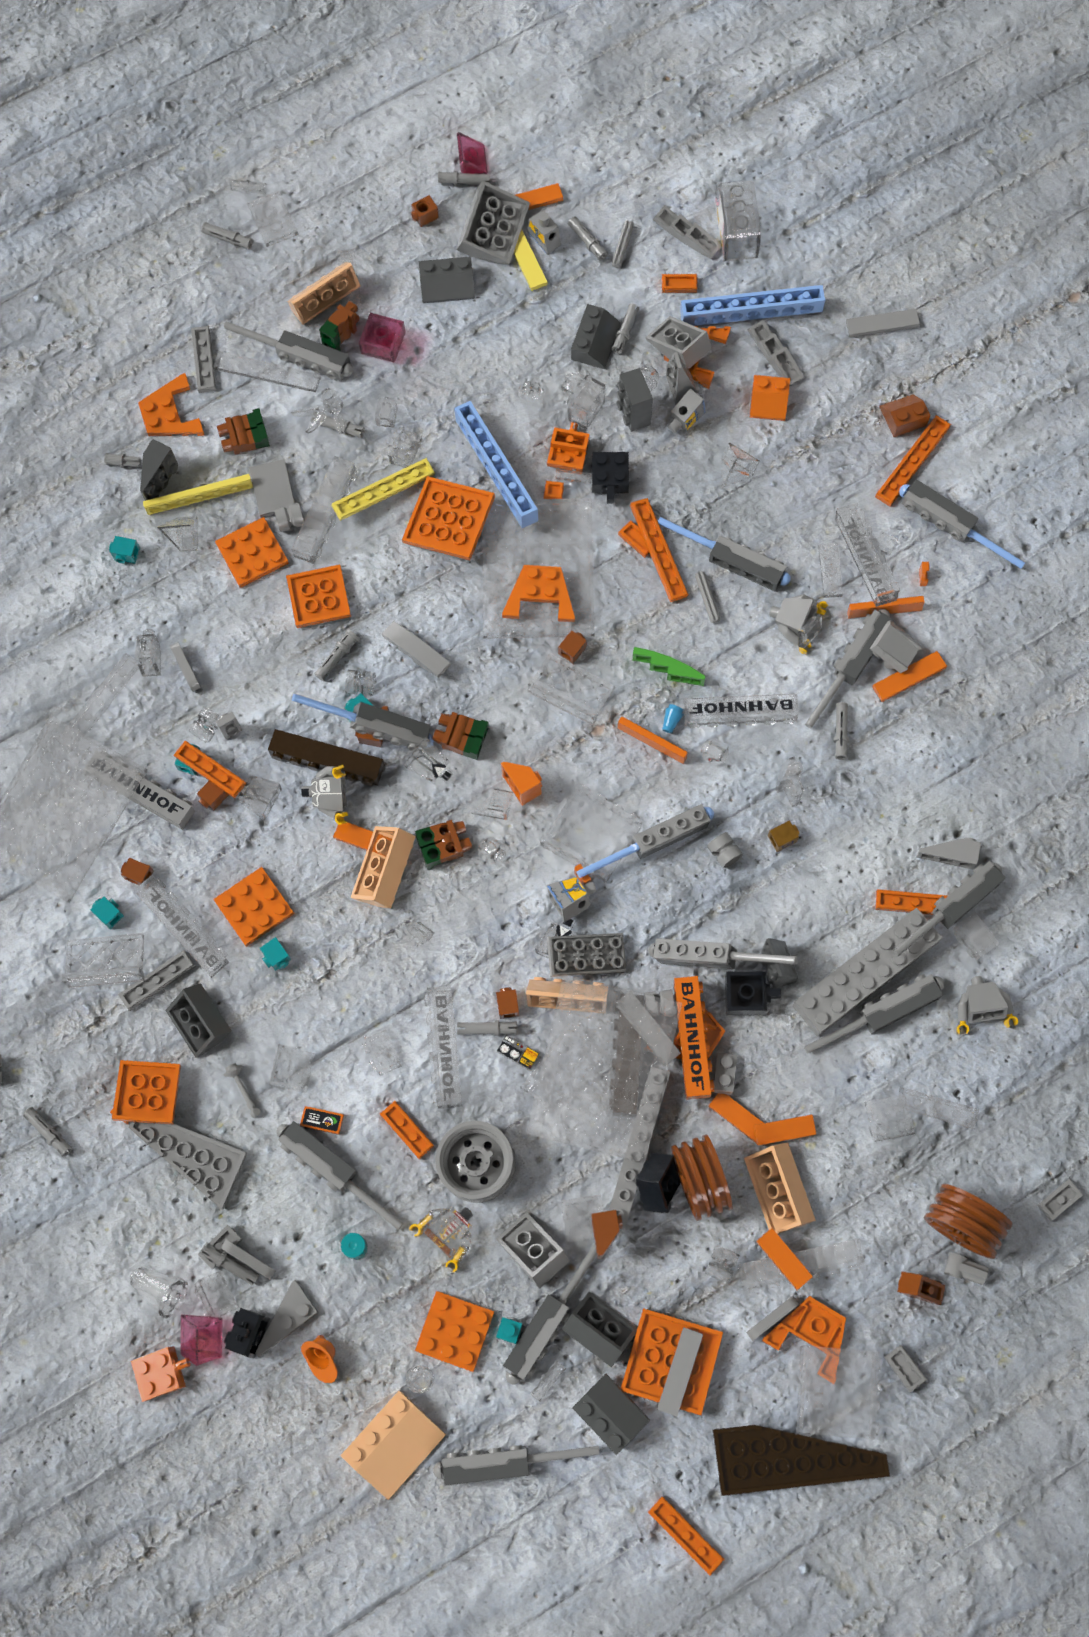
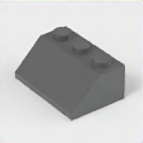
(446, 279)
(595, 337)
(198, 1020)
(599, 1329)
(611, 1414)

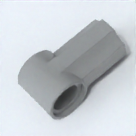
(960, 1267)

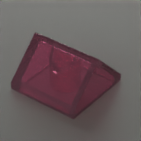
(471, 155)
(201, 1338)

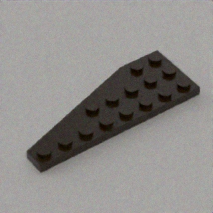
(771, 1459)

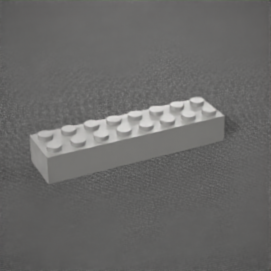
(864, 974)

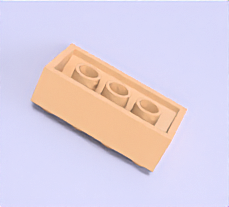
(324, 293)
(381, 874)
(779, 1188)

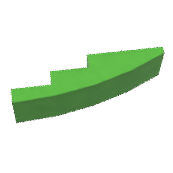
(676, 670)

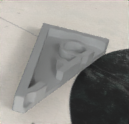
(291, 1314)

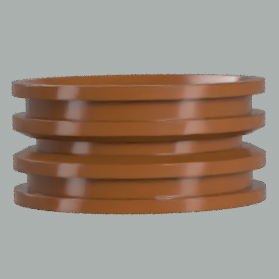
(702, 1177)
(968, 1221)

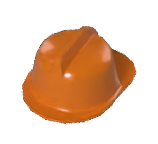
(320, 1358)

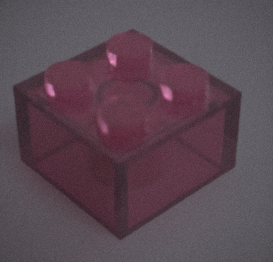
(382, 337)

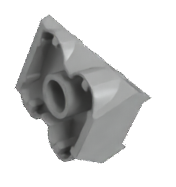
(895, 647)

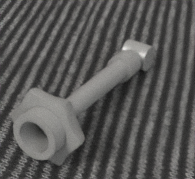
(233, 1072)

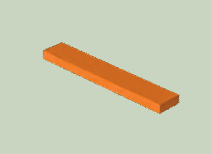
(913, 460)
(659, 550)

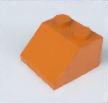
(769, 397)
(522, 781)

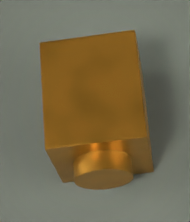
(783, 835)

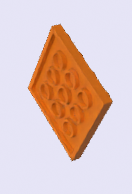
(448, 518)
(653, 1355)

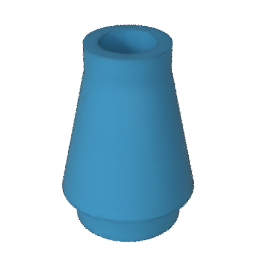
(672, 717)

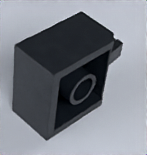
(610, 473)
(748, 993)
(658, 1182)
(246, 1332)

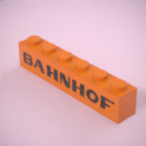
(692, 1038)

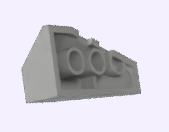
(679, 378)

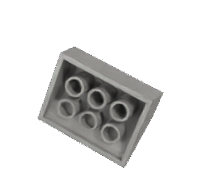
(493, 224)

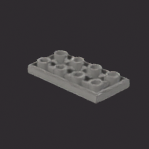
(586, 954)

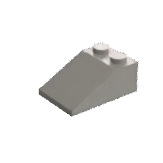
(680, 337)
(533, 1250)

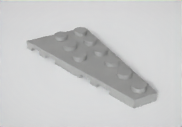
(200, 1159)

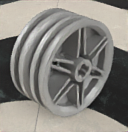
(453, 1145)

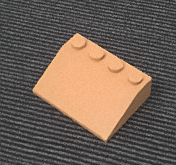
(543, 993)
(393, 1445)

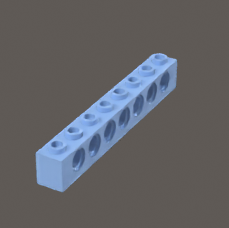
(753, 305)
(496, 464)

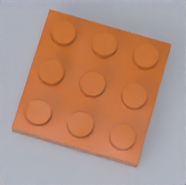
(251, 552)
(318, 596)
(253, 906)
(146, 1092)
(454, 1331)

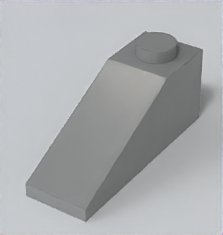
(956, 852)

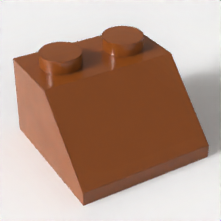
(905, 415)
(605, 1230)

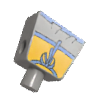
(543, 227)
(687, 411)
(570, 896)

